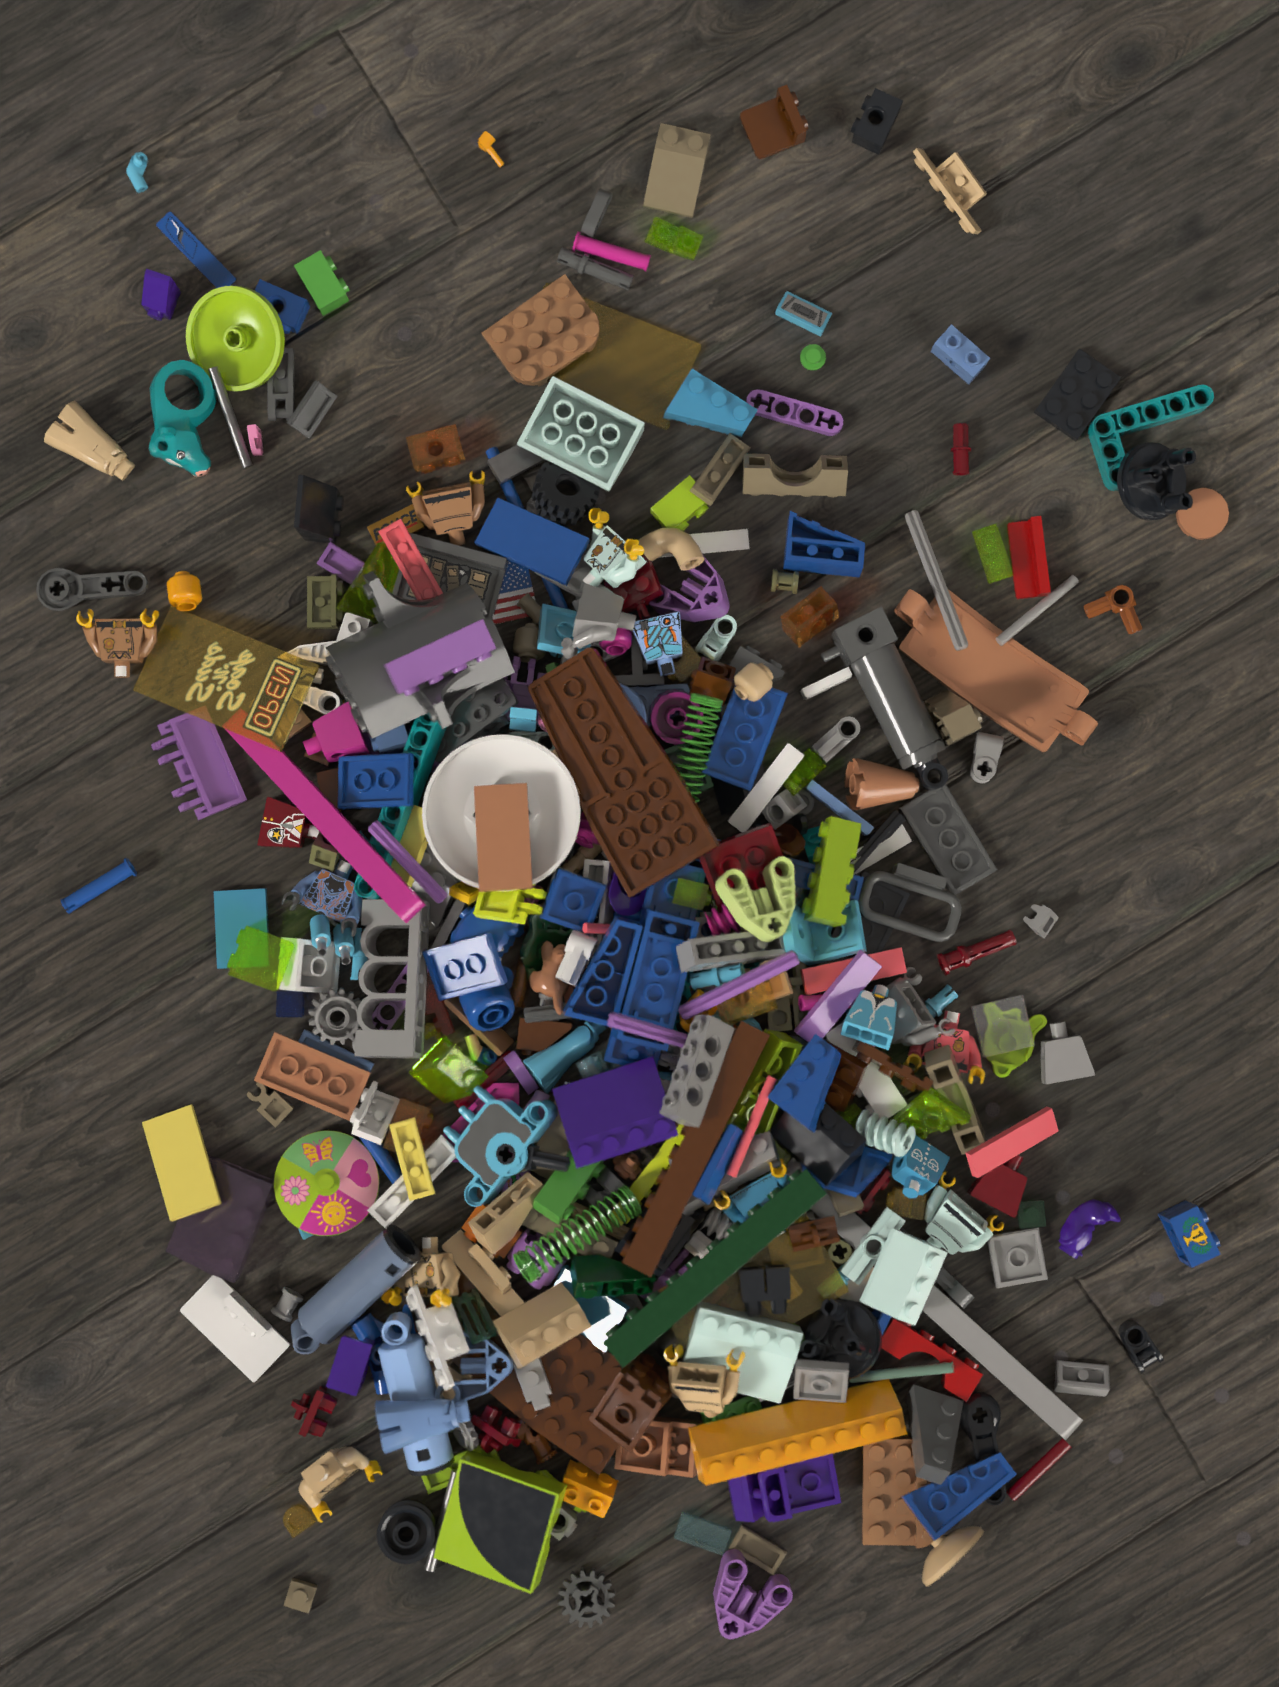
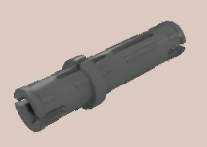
(594, 268)

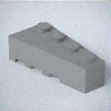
(756, 1163)

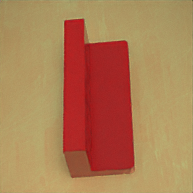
(1028, 558)

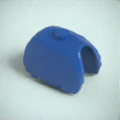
(502, 932)

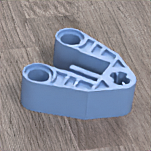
(472, 1388)

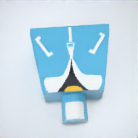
(872, 1018)

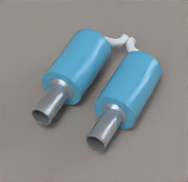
(322, 938)

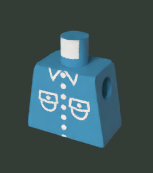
(919, 1168)

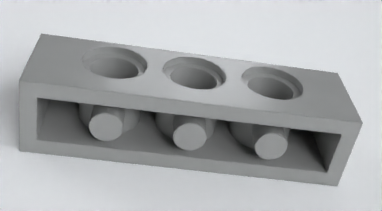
(726, 951)
(697, 1070)

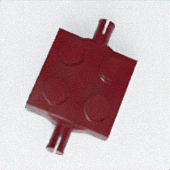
(639, 590)

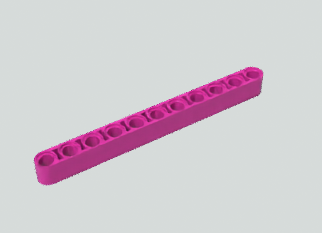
(335, 828)

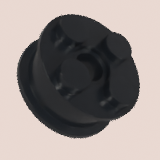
(406, 1549)

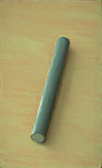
(903, 1372)

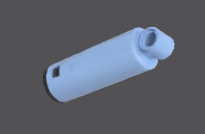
(411, 1379)

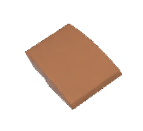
(661, 1450)

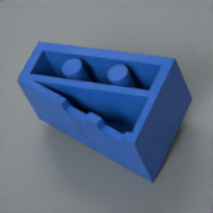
(821, 550)
(807, 1082)

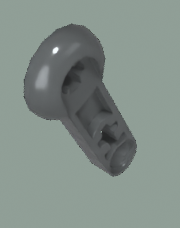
(83, 587)

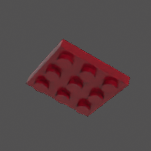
(744, 852)

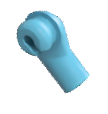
(136, 170)

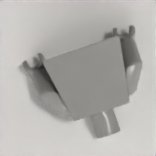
(596, 619)
(913, 1020)

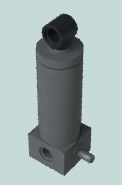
(891, 693)

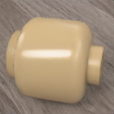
(753, 681)

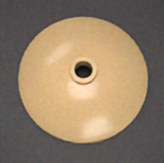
(949, 1551)

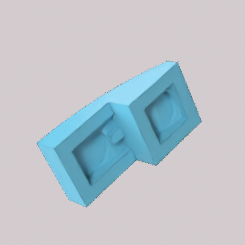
(523, 719)

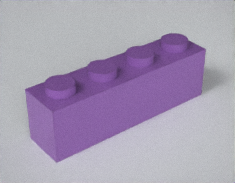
(439, 657)

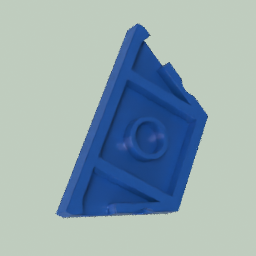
(859, 1173)

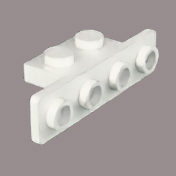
(441, 1334)

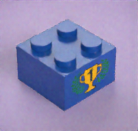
(1189, 1233)

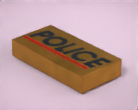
(408, 517)

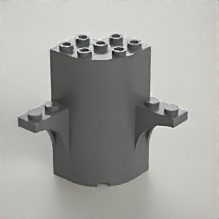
(402, 629)

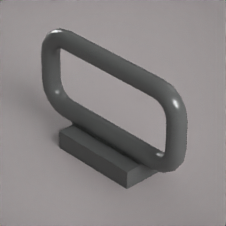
(916, 881)

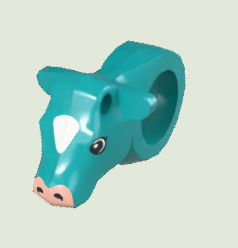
(175, 429)

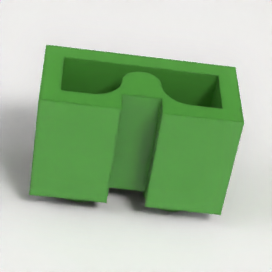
(322, 283)

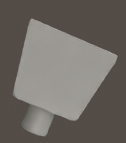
(1064, 1056)

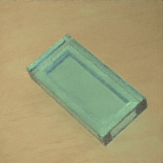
(702, 1533)

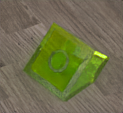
(448, 1071)

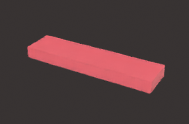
(410, 561)
(821, 977)
(1012, 1142)

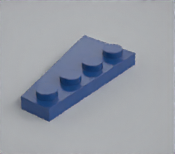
(944, 1505)

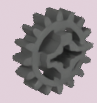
(595, 1604)

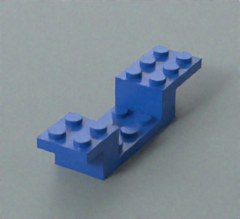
(656, 973)

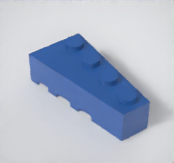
(607, 974)

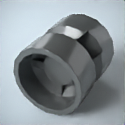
(603, 1186)

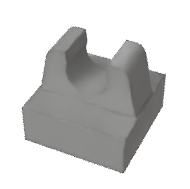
(1043, 920)

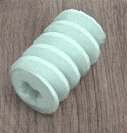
(885, 1135)

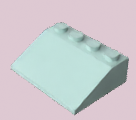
(581, 434)
(767, 1344)

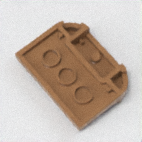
(544, 333)
(886, 1476)

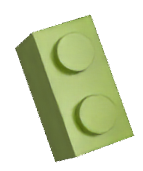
(679, 506)

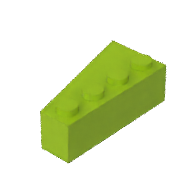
(832, 872)
(774, 1061)

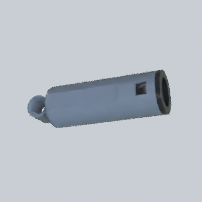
(354, 1289)

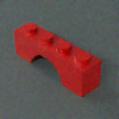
(902, 1339)

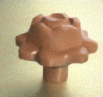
(627, 1166)

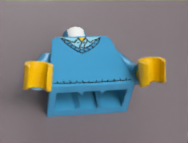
(745, 1199)

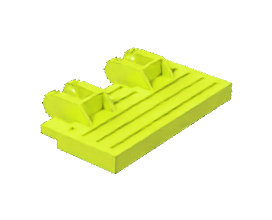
(508, 905)

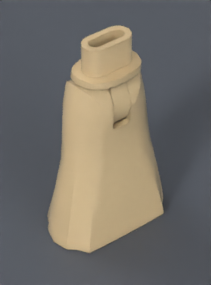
(87, 442)

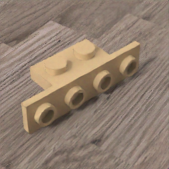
(956, 184)
(483, 1273)

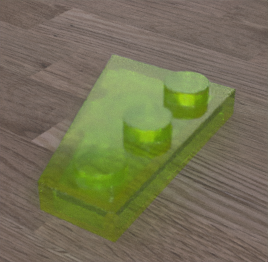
(385, 568)
(931, 1113)

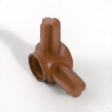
(1108, 603)

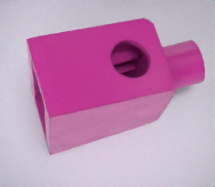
(337, 735)

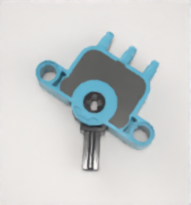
(494, 1131)

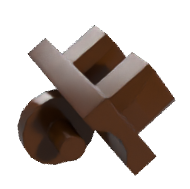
(813, 1233)

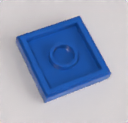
(572, 900)

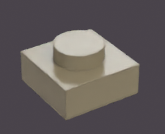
(300, 1595)

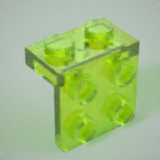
(260, 958)

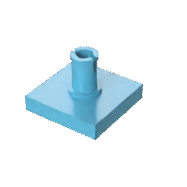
(554, 626)

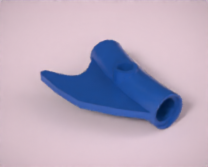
(371, 1328)

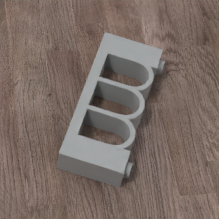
(392, 1043)

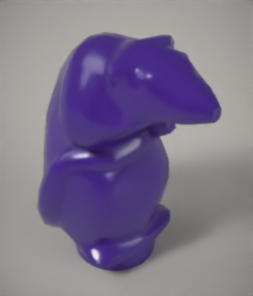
(1078, 1228)

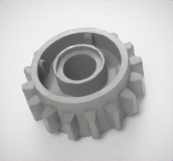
(325, 1006)

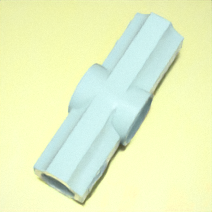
(862, 1260)

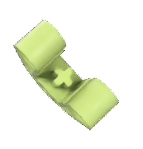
(762, 907)

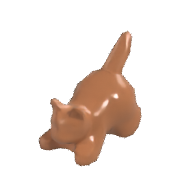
(545, 980)

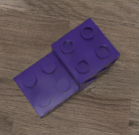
(785, 1490)

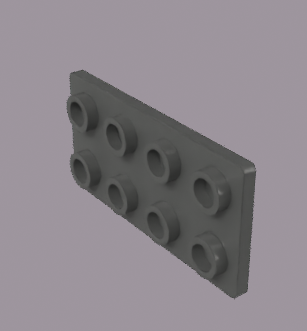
(477, 717)

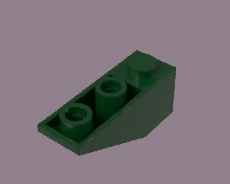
(603, 1276)

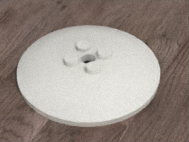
(499, 760)

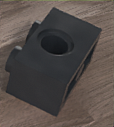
(883, 107)

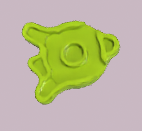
(1006, 1062)

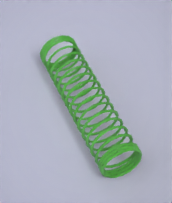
(708, 701)
(631, 1207)

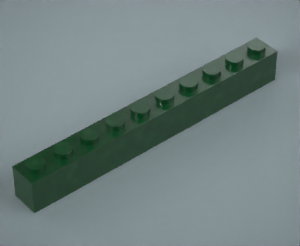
(715, 1267)

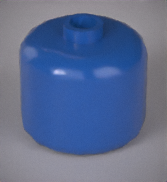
(488, 1008)

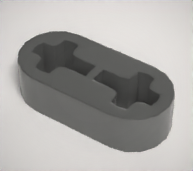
(596, 213)

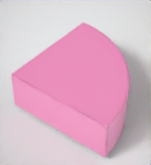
(255, 439)

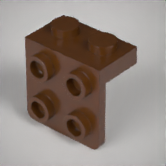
(775, 124)

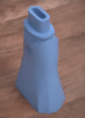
(413, 1421)

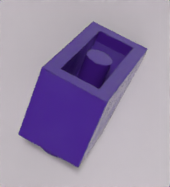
(159, 295)

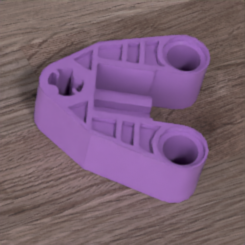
(703, 607)
(763, 1608)

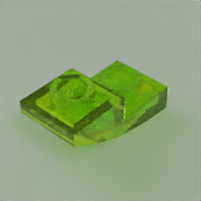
(673, 239)
(992, 553)
(804, 772)

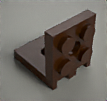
(639, 1389)

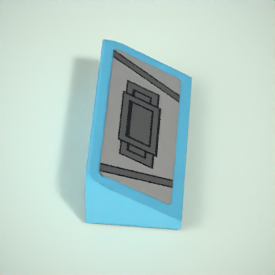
(803, 313)

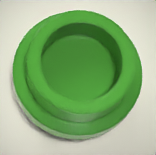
(812, 357)

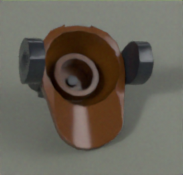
(790, 836)

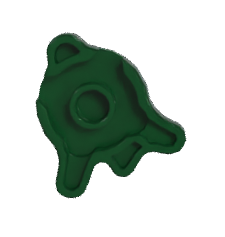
(538, 933)

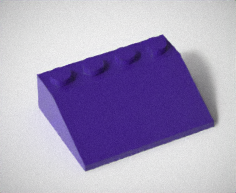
(613, 1112)

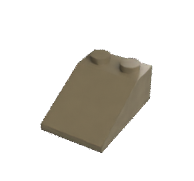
(676, 170)

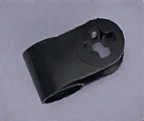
(1141, 1349)

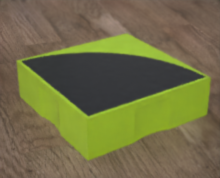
(499, 1521)

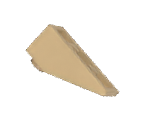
(505, 1215)

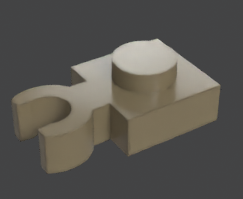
(274, 1106)

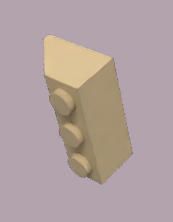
(541, 1325)

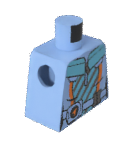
(660, 641)

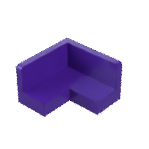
(350, 1365)

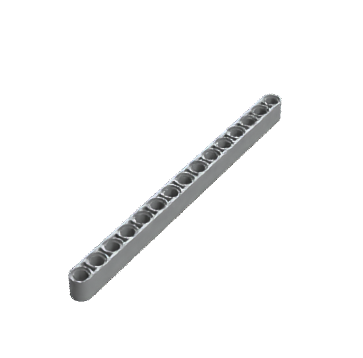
(966, 1332)

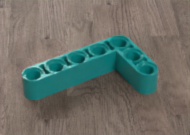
(1139, 422)

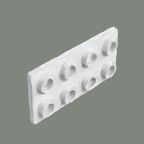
(235, 1327)

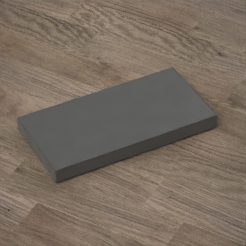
(948, 839)

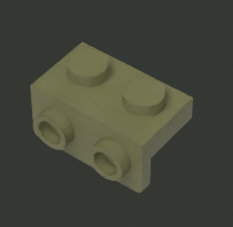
(322, 601)

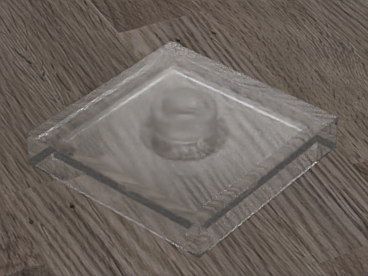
(1002, 1025)

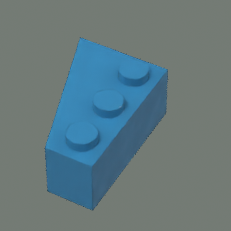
(709, 406)

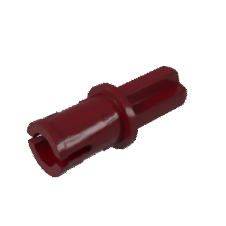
(961, 449)

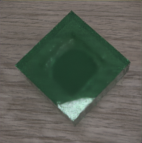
(1031, 1214)

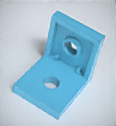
(814, 941)

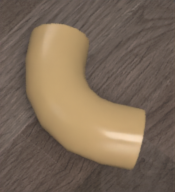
(674, 542)

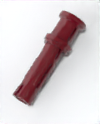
(965, 955)

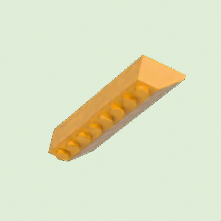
(795, 1432)

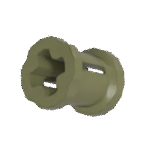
(784, 581)
(846, 1252)

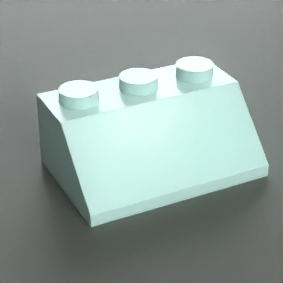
(903, 1276)

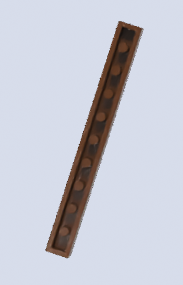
(693, 1153)

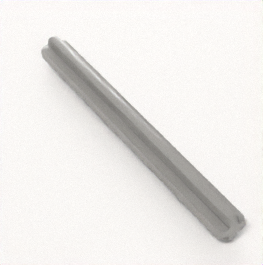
(936, 580)

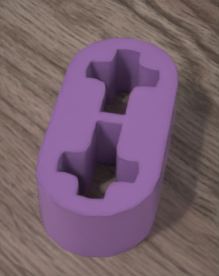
(521, 1072)

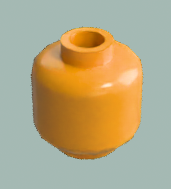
(184, 591)

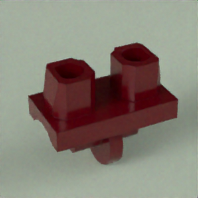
(313, 1424)
(504, 1434)

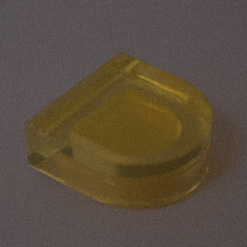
(297, 1519)

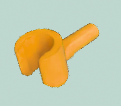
(485, 142)

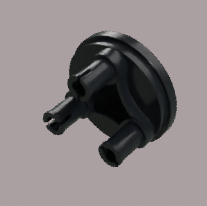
(1154, 480)
(843, 1334)

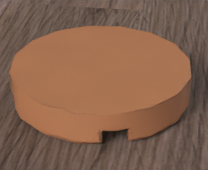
(1206, 516)

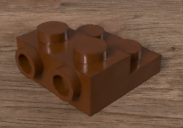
(846, 1081)

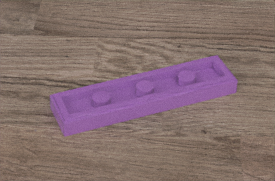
(838, 997)

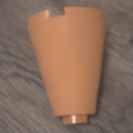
(877, 784)

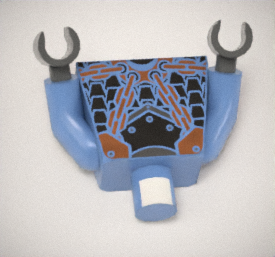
(329, 895)

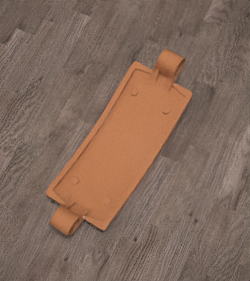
(997, 680)

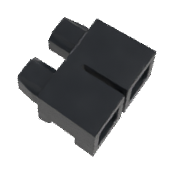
(753, 1288)

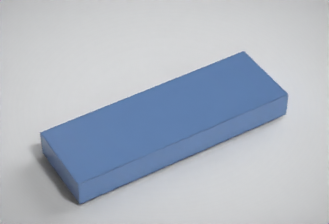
(837, 806)

